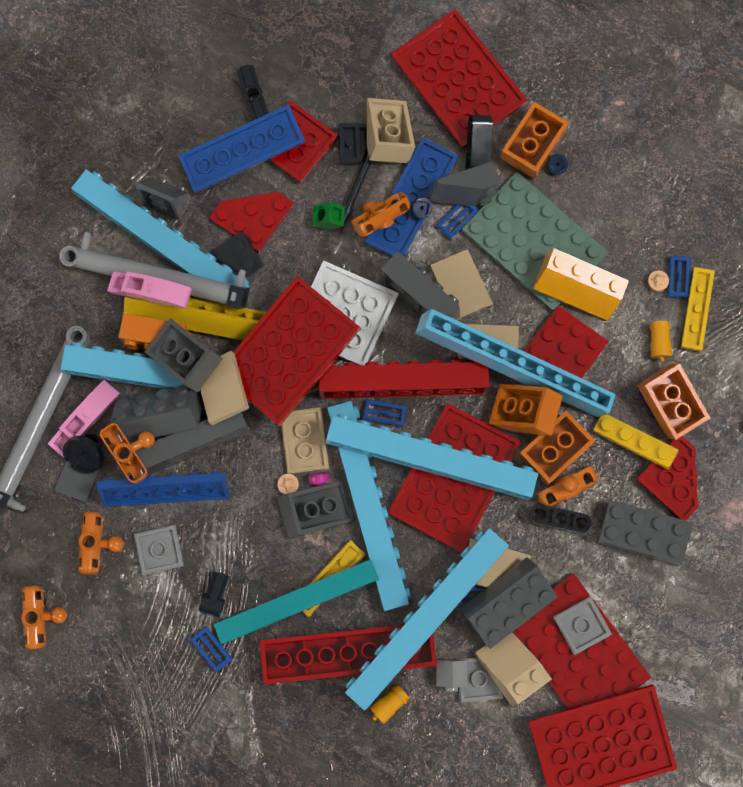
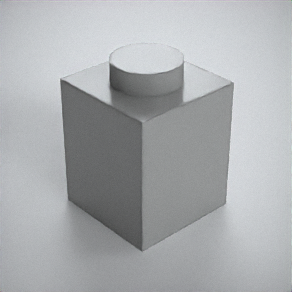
(451, 674)

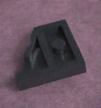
(352, 142)
(239, 254)

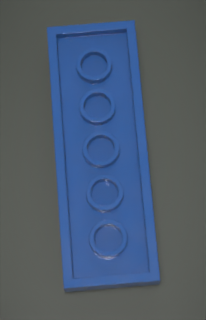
(242, 148)
(424, 168)
(164, 489)

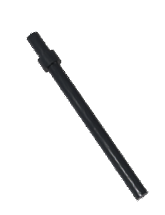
(355, 189)

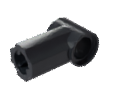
(213, 599)

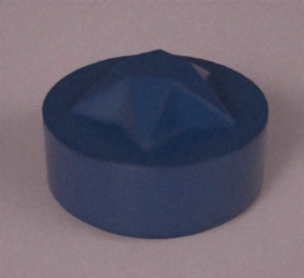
(557, 164)
(421, 207)

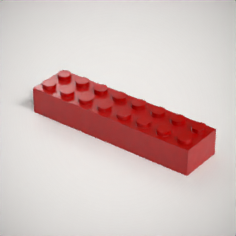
(404, 379)
(331, 655)

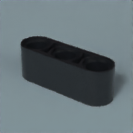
(478, 140)
(570, 518)

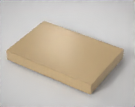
(462, 279)
(224, 391)
(305, 441)

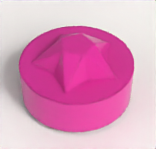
(319, 478)

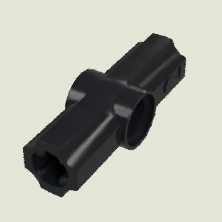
(249, 86)

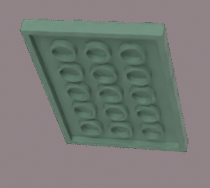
(520, 230)

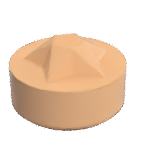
(658, 281)
(287, 484)

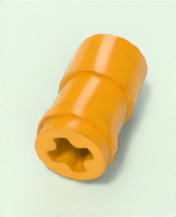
(660, 340)
(389, 704)

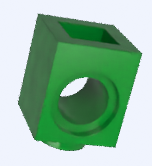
(328, 216)

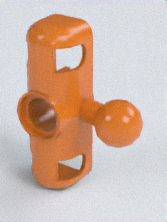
(380, 214)
(132, 462)
(568, 487)
(91, 530)
(30, 604)

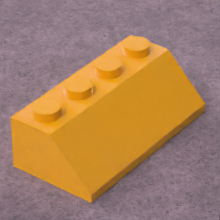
(580, 284)

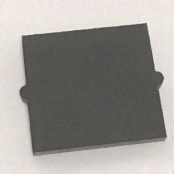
(76, 484)

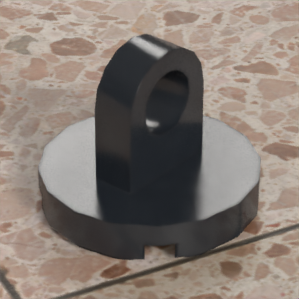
(84, 453)

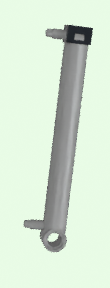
(202, 287)
(36, 425)

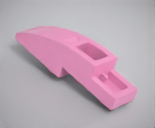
(149, 288)
(85, 415)

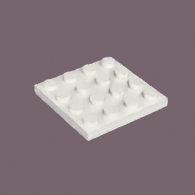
(362, 302)

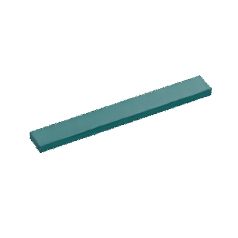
(296, 602)

